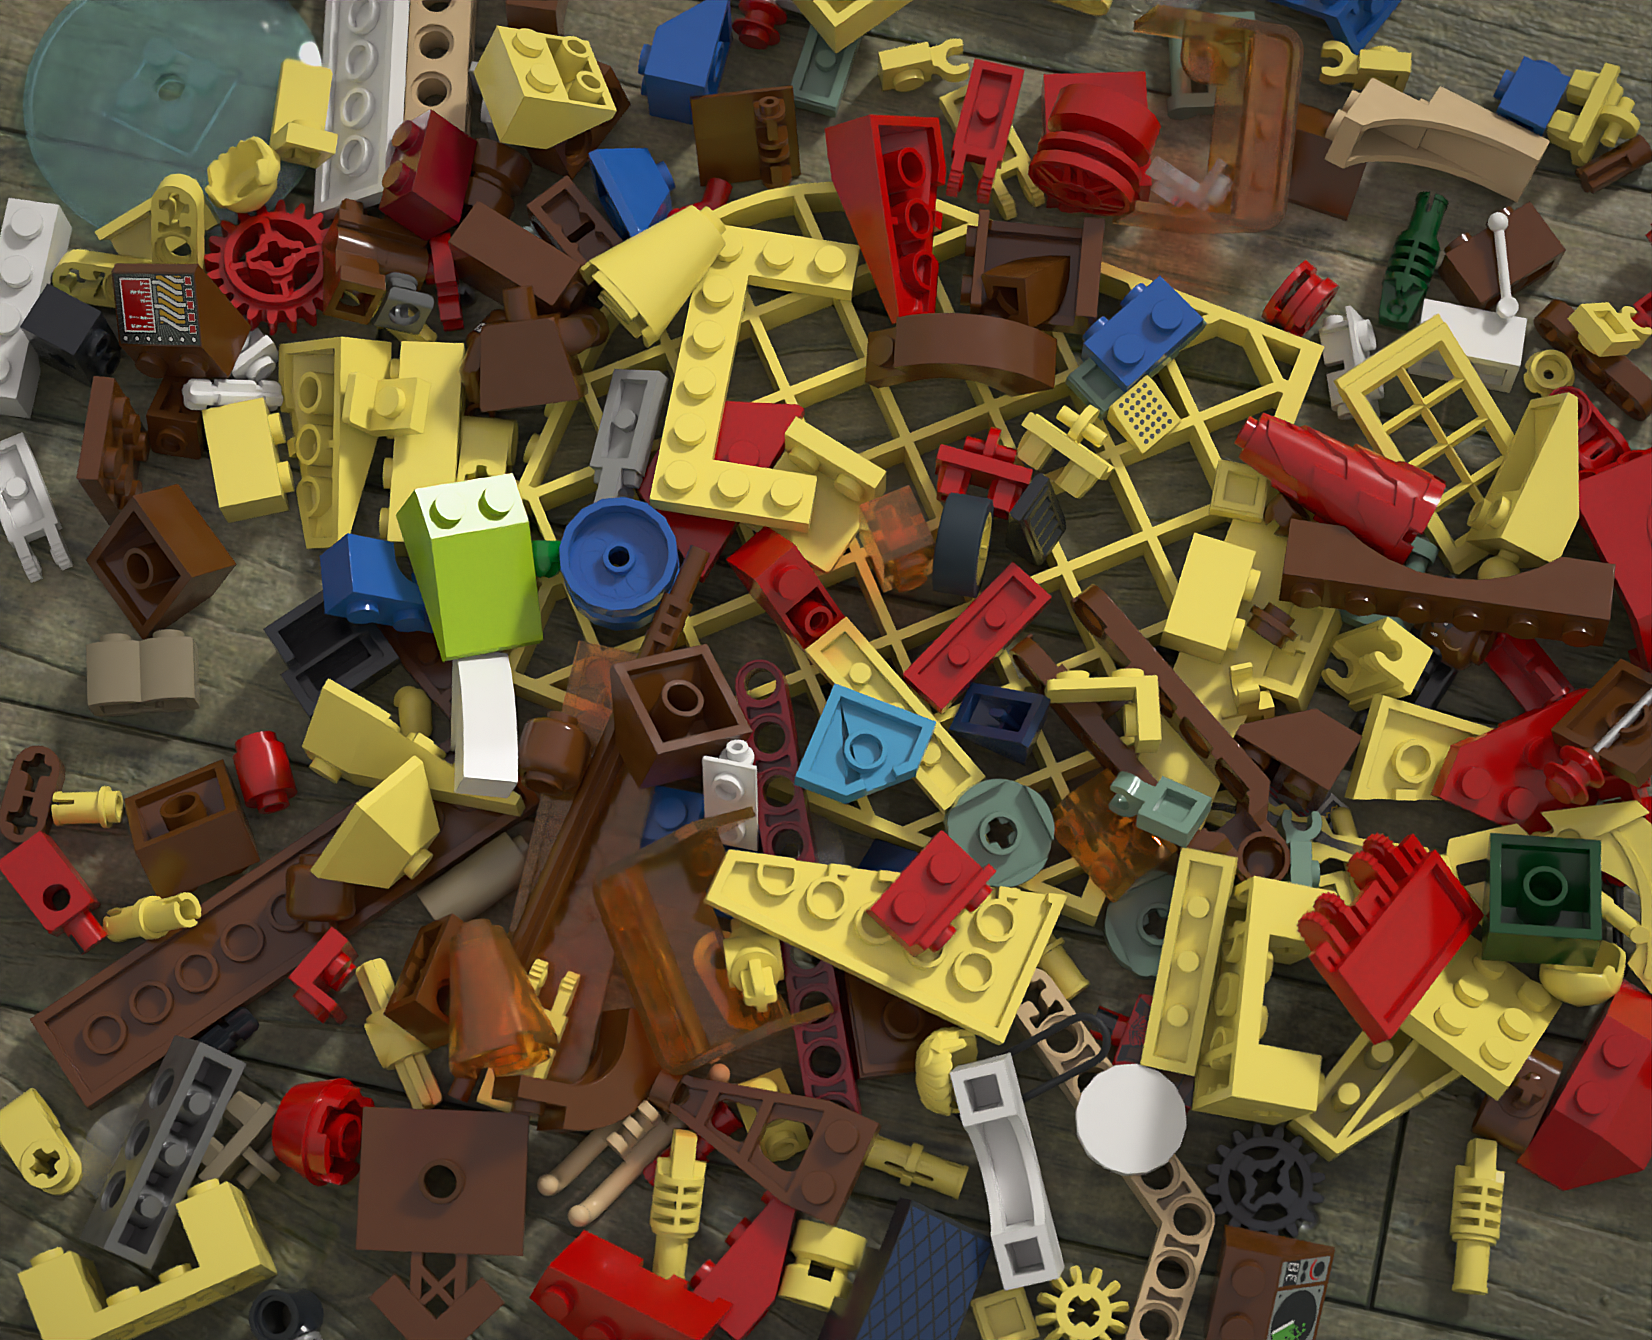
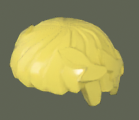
(934, 1062)

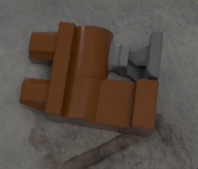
(370, 258)

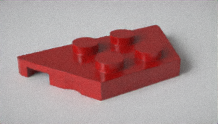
(747, 436)

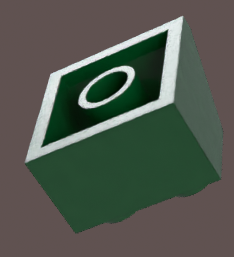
(1542, 900)

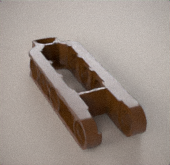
(1244, 836)

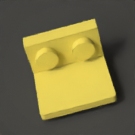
(842, 485)

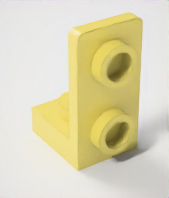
(301, 114)
(1139, 719)

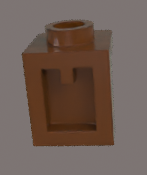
(171, 425)

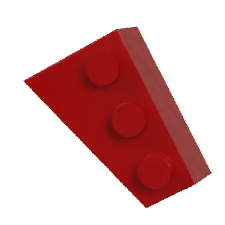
(607, 1295)

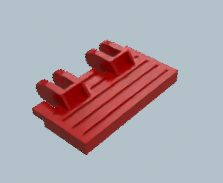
(1393, 935)

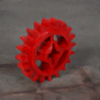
(258, 287)

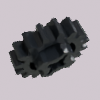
(1242, 1169)

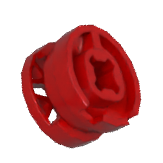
(1300, 300)

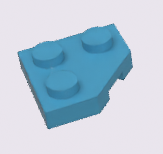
(862, 747)

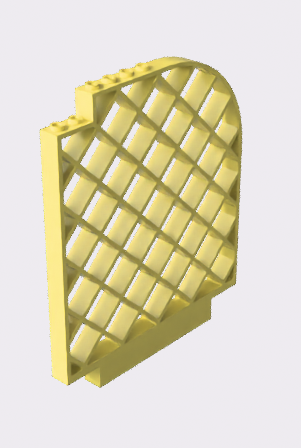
(1203, 677)

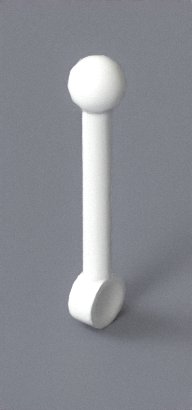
(1507, 306)

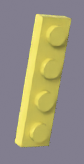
(852, 662)
(1189, 961)

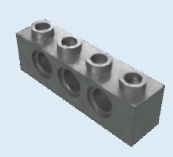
(163, 1151)

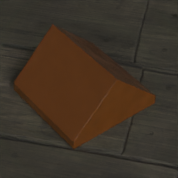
(1313, 180)

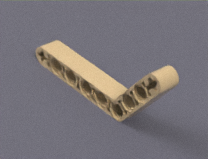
(1159, 1204)

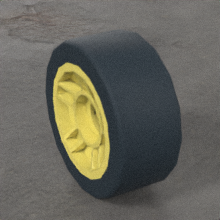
(962, 545)

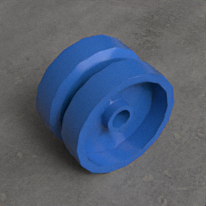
(609, 535)

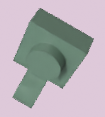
(1163, 810)
(1302, 868)

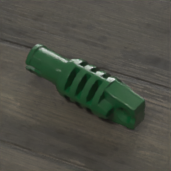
(1412, 263)

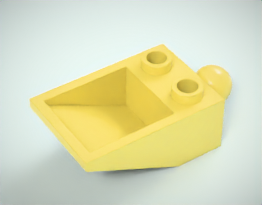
(1534, 492)

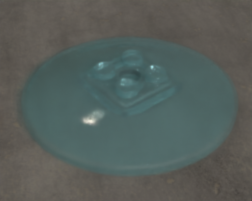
(97, 105)

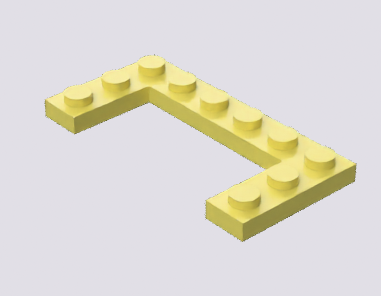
(686, 472)

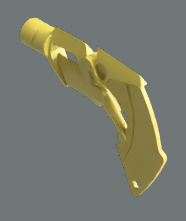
(1624, 855)

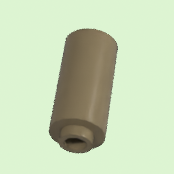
(477, 880)

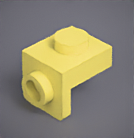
(782, 1136)

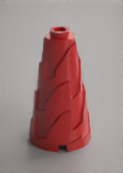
(1343, 484)

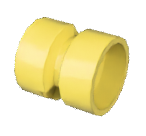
(826, 1248)

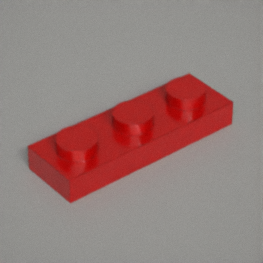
(976, 638)

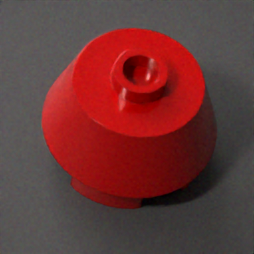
(321, 1130)

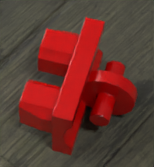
(985, 466)

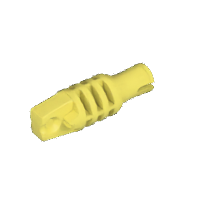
(676, 1203)
(1476, 1215)

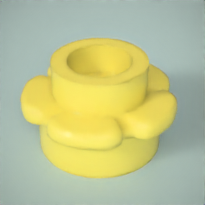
(1551, 361)

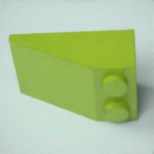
(473, 565)

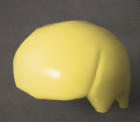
(1586, 985)

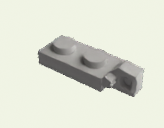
(627, 431)

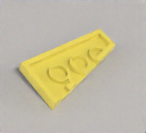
(1404, 750)

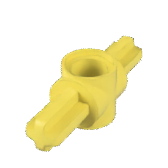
(753, 964)
(391, 1043)

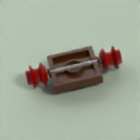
(1605, 731)

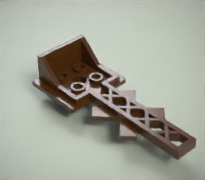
(478, 1218)

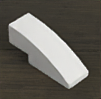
(484, 726)

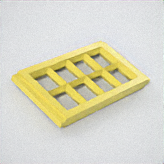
(1393, 362)

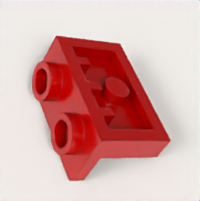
(930, 895)
(325, 968)

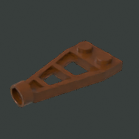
(829, 1164)

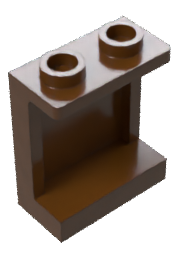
(1001, 242)

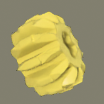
(1082, 1294)

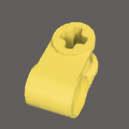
(486, 447)
(32, 1137)

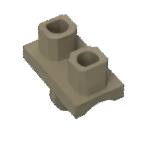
(255, 1128)

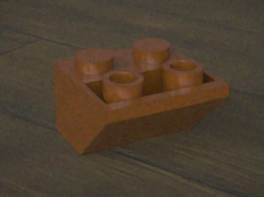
(1299, 754)

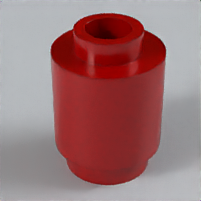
(264, 772)

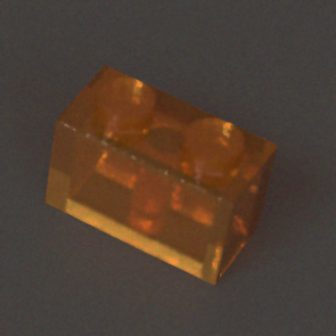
(897, 540)

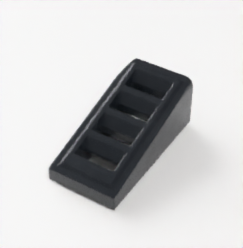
(1035, 522)

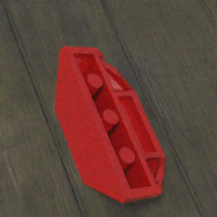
(1603, 1107)

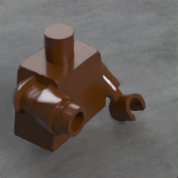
(529, 355)

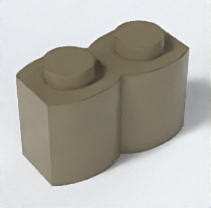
(143, 674)

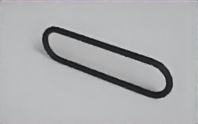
(1072, 1072)

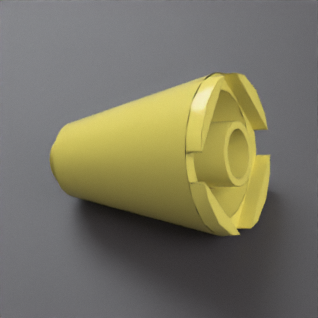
(656, 270)

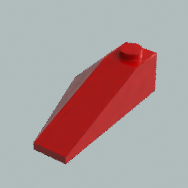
(888, 188)

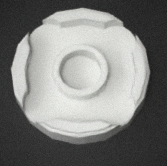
(1130, 1119)

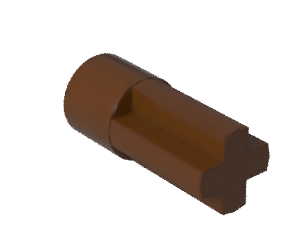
(1614, 164)

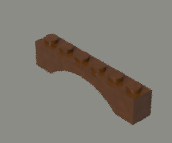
(1557, 601)

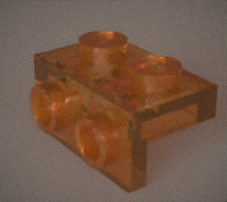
(1105, 843)

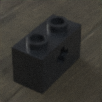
(71, 336)

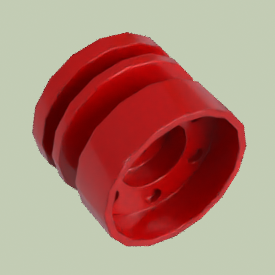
(1094, 149)

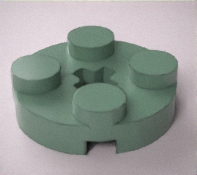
(1007, 802)
(1126, 924)

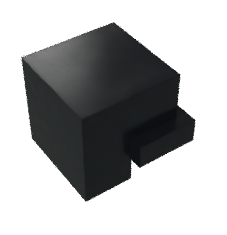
(326, 648)

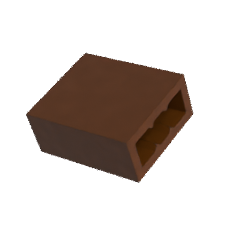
(500, 255)

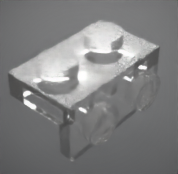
(1179, 187)

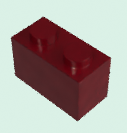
(427, 175)

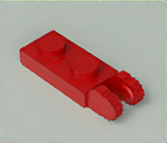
(985, 124)

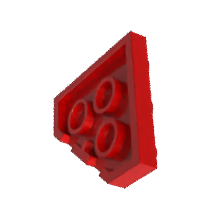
(1503, 773)

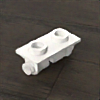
(1348, 344)
(731, 786)

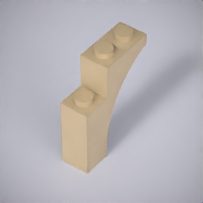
(1435, 134)

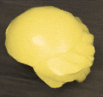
(244, 176)

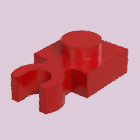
(445, 276)

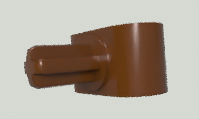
(1520, 1108)

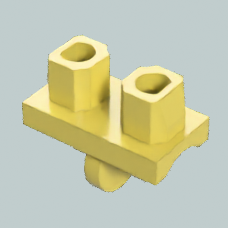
(1603, 115)
(1084, 465)

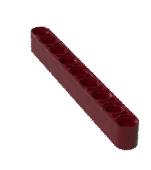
(772, 823)

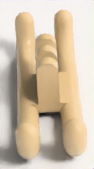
(635, 1139)

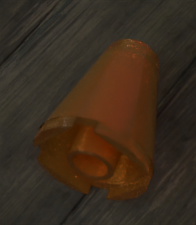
(493, 1006)

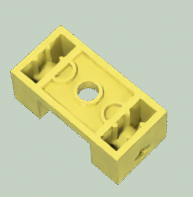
(1234, 1070)
(231, 1257)

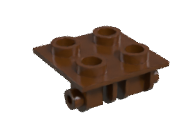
(747, 136)

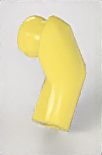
(414, 711)

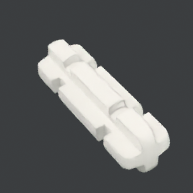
(201, 392)

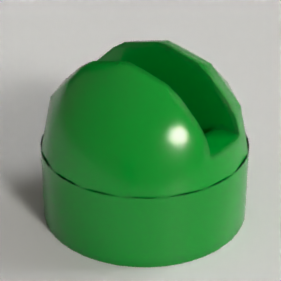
(546, 558)

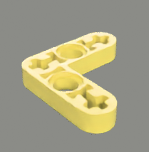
(163, 209)

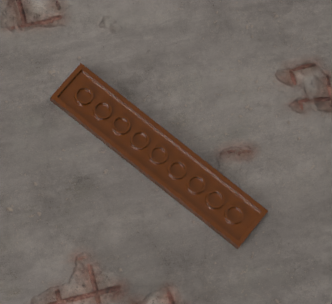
(238, 951)

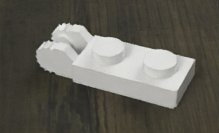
(27, 507)

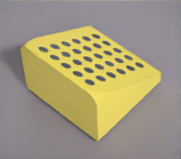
(1143, 415)

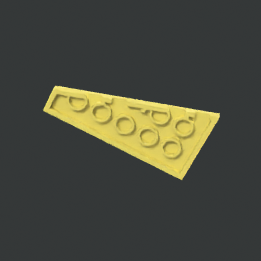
(822, 911)

